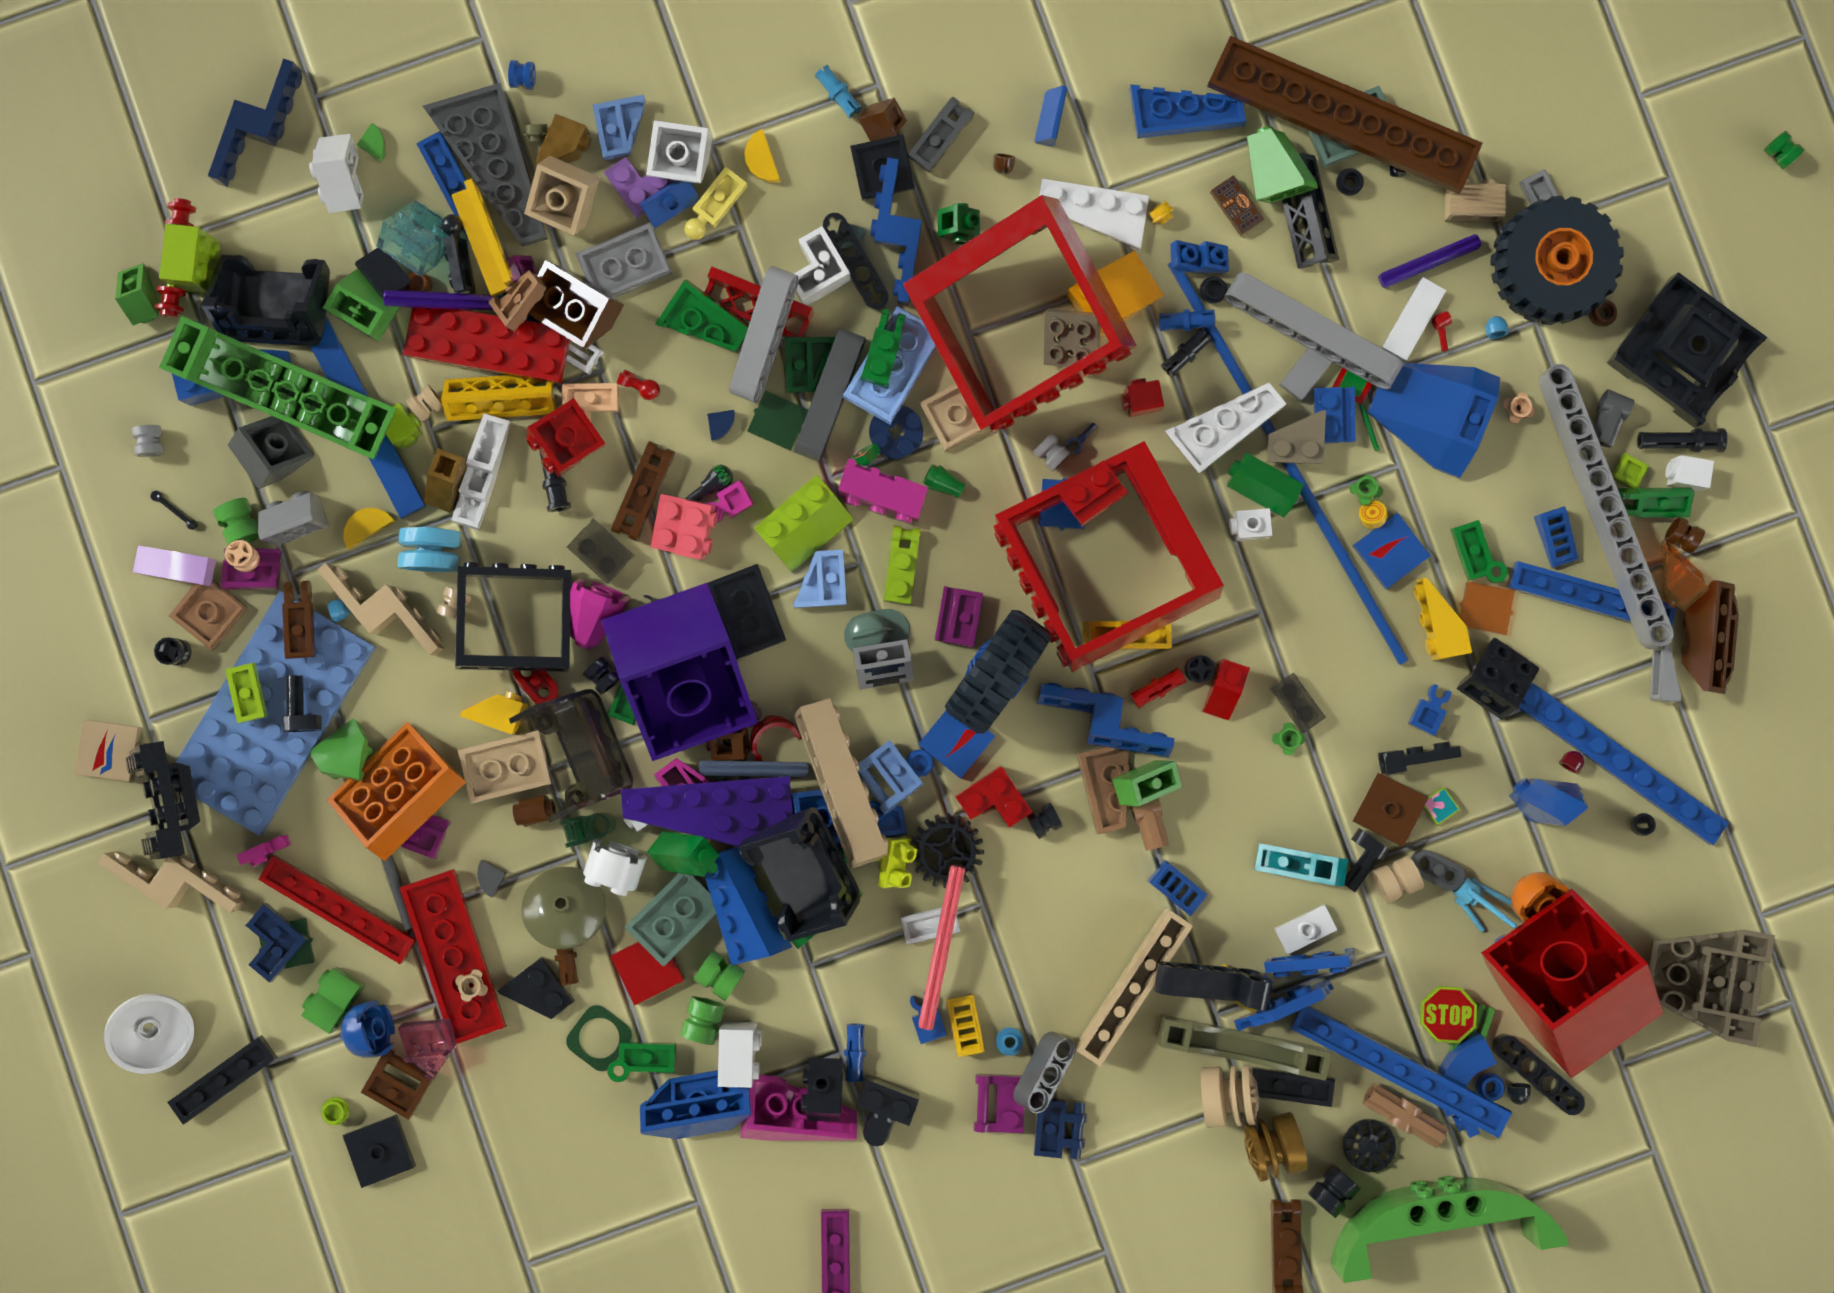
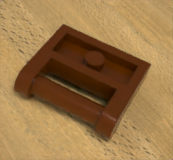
(394, 1092)

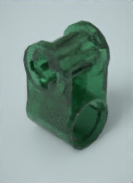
(583, 828)

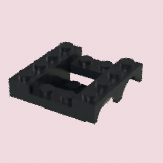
(1668, 326)
(151, 762)

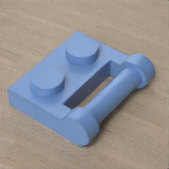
(895, 772)

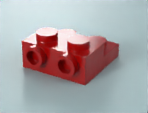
(564, 438)

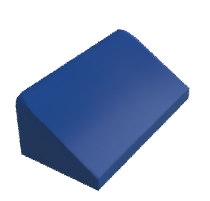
(1050, 116)

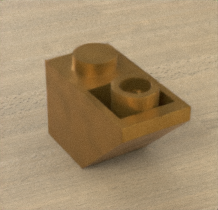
(444, 480)

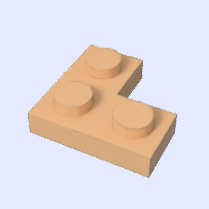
(593, 397)

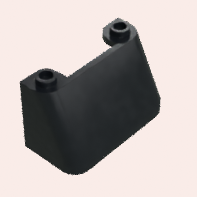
(268, 303)
(805, 874)

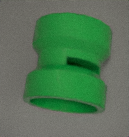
(1784, 150)

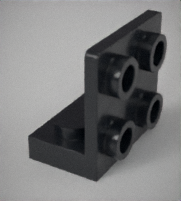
(1499, 679)

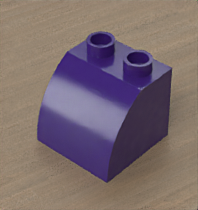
(679, 671)

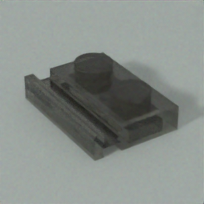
(600, 551)

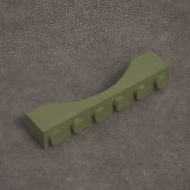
(1244, 1046)

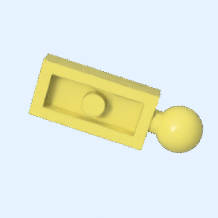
(715, 203)

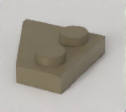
(1299, 441)

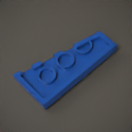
(1172, 113)

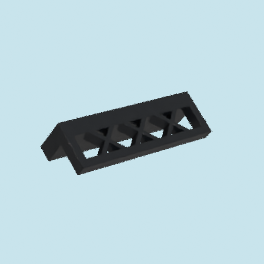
(1318, 222)

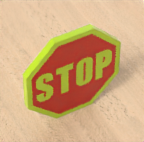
(1448, 1014)

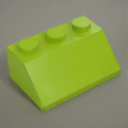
(804, 523)

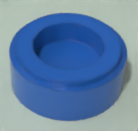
(920, 762)

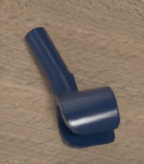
(1082, 437)

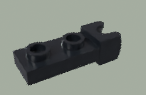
(1396, 761)

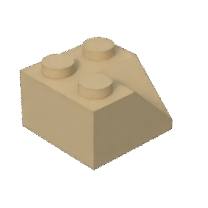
(561, 195)

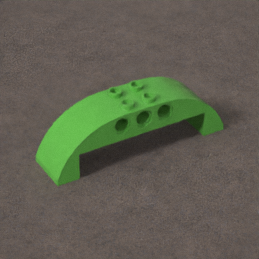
(277, 387)
(1433, 1209)

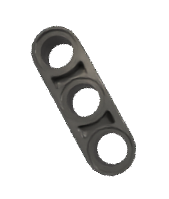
(1040, 1084)

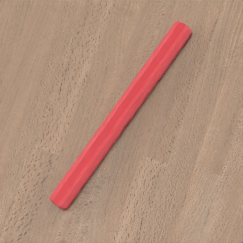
(941, 947)

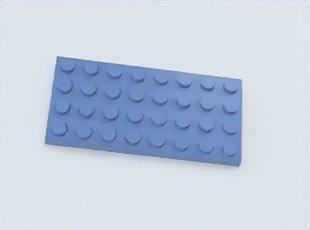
(253, 764)

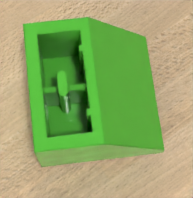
(360, 306)

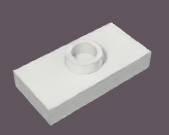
(1305, 929)

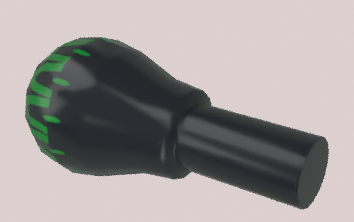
(717, 479)

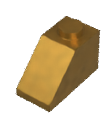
(564, 140)

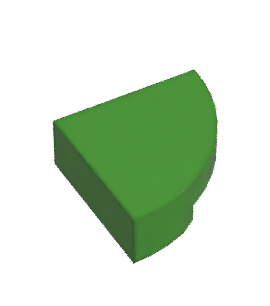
(373, 142)

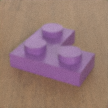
(632, 187)

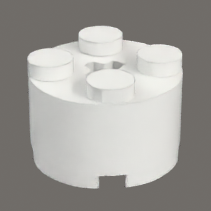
(614, 867)

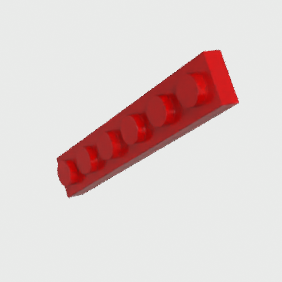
(337, 909)

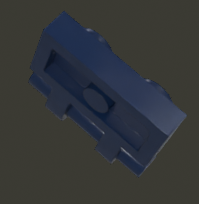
(1050, 1130)

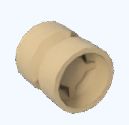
(1393, 881)

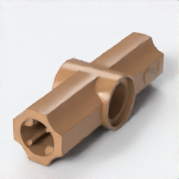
(1405, 1115)

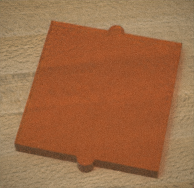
(1486, 607)

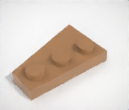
(1098, 770)

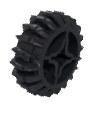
(954, 828)

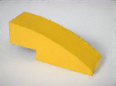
(1156, 640)

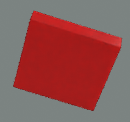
(644, 974)

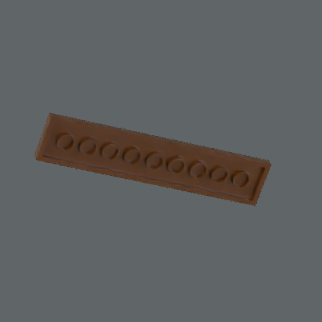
(1345, 115)

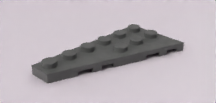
(487, 144)

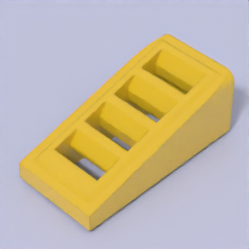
(969, 1049)

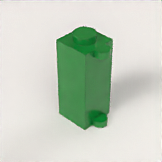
(1264, 484)
(684, 854)

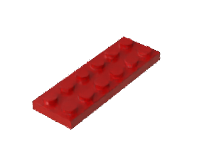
(486, 343)
(451, 950)

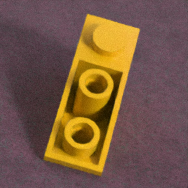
(1444, 628)

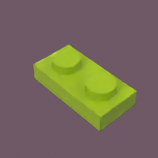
(246, 693)

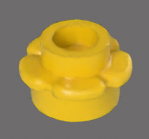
(1161, 213)

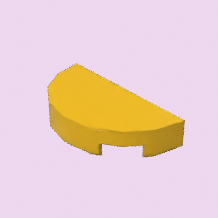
(759, 158)
(364, 525)

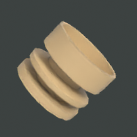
(1229, 1096)

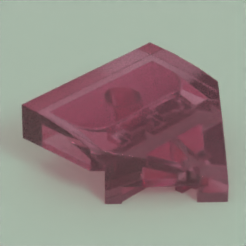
(428, 1044)

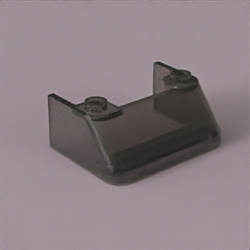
(588, 746)

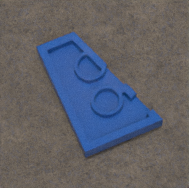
(1323, 960)

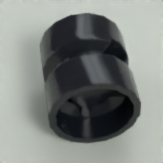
(1334, 1191)

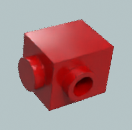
(1142, 397)

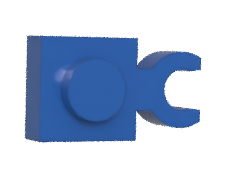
(1428, 713)
(927, 1035)

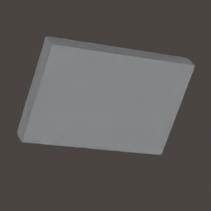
(625, 261)

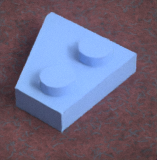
(824, 581)

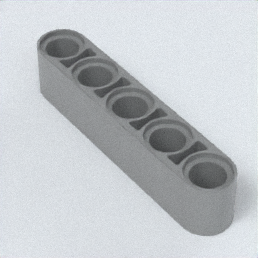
(764, 334)

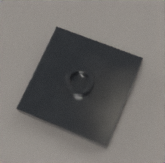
(868, 161)
(379, 1151)

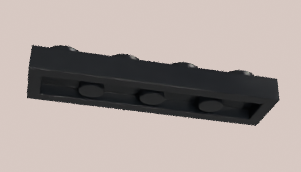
(222, 1079)

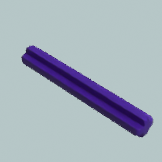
(1429, 260)
(437, 300)

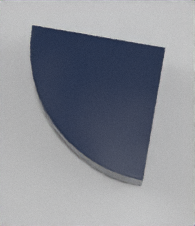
(720, 423)

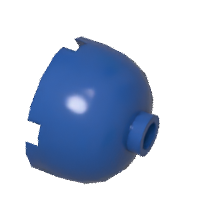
(368, 1030)

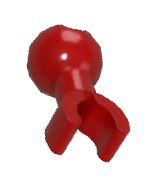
(647, 389)

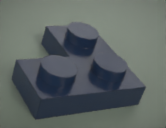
(281, 941)

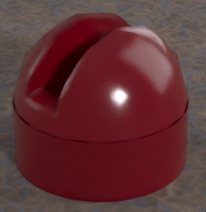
(1572, 761)

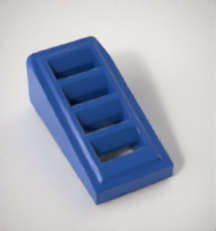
(1566, 533)
(1159, 874)

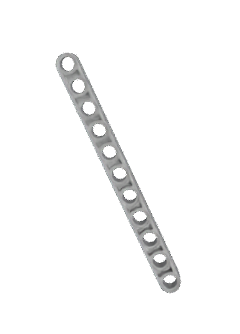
(1603, 520)

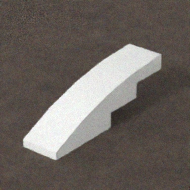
(481, 472)

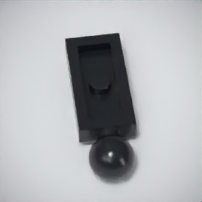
(457, 256)

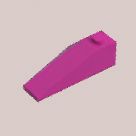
(778, 1116)

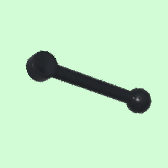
(157, 496)

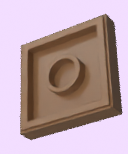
(208, 613)

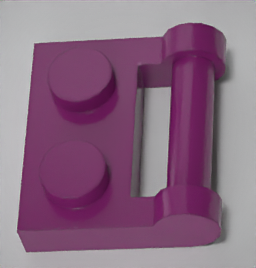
(1008, 1113)

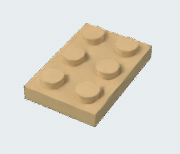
(505, 766)

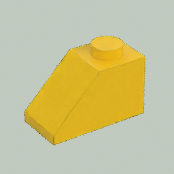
(497, 711)

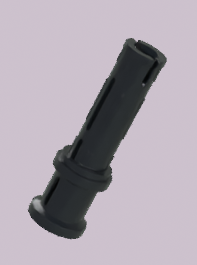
(1694, 440)
(555, 491)

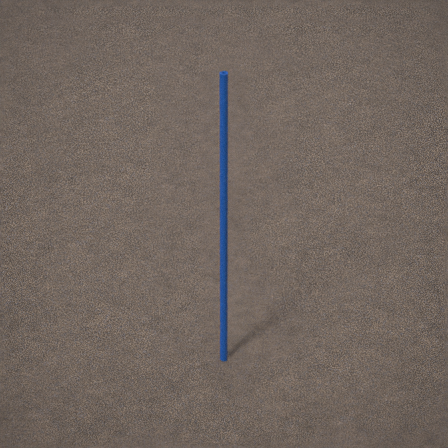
(1294, 472)

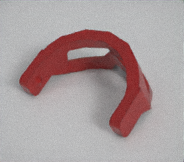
(767, 723)

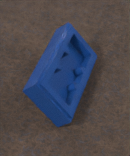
(669, 202)

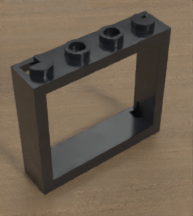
(513, 663)

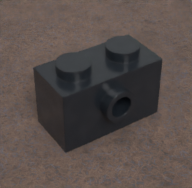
(823, 1089)

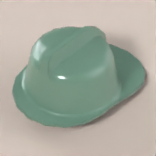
(876, 628)

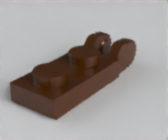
(298, 622)

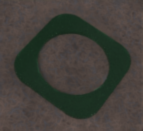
(573, 1042)

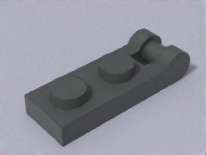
(940, 135)

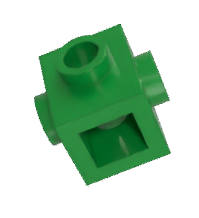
(958, 223)

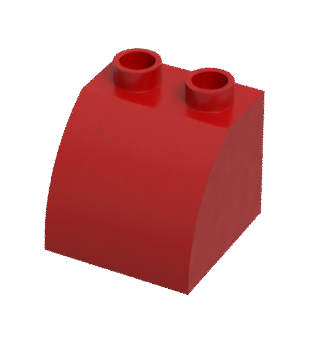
(1574, 982)

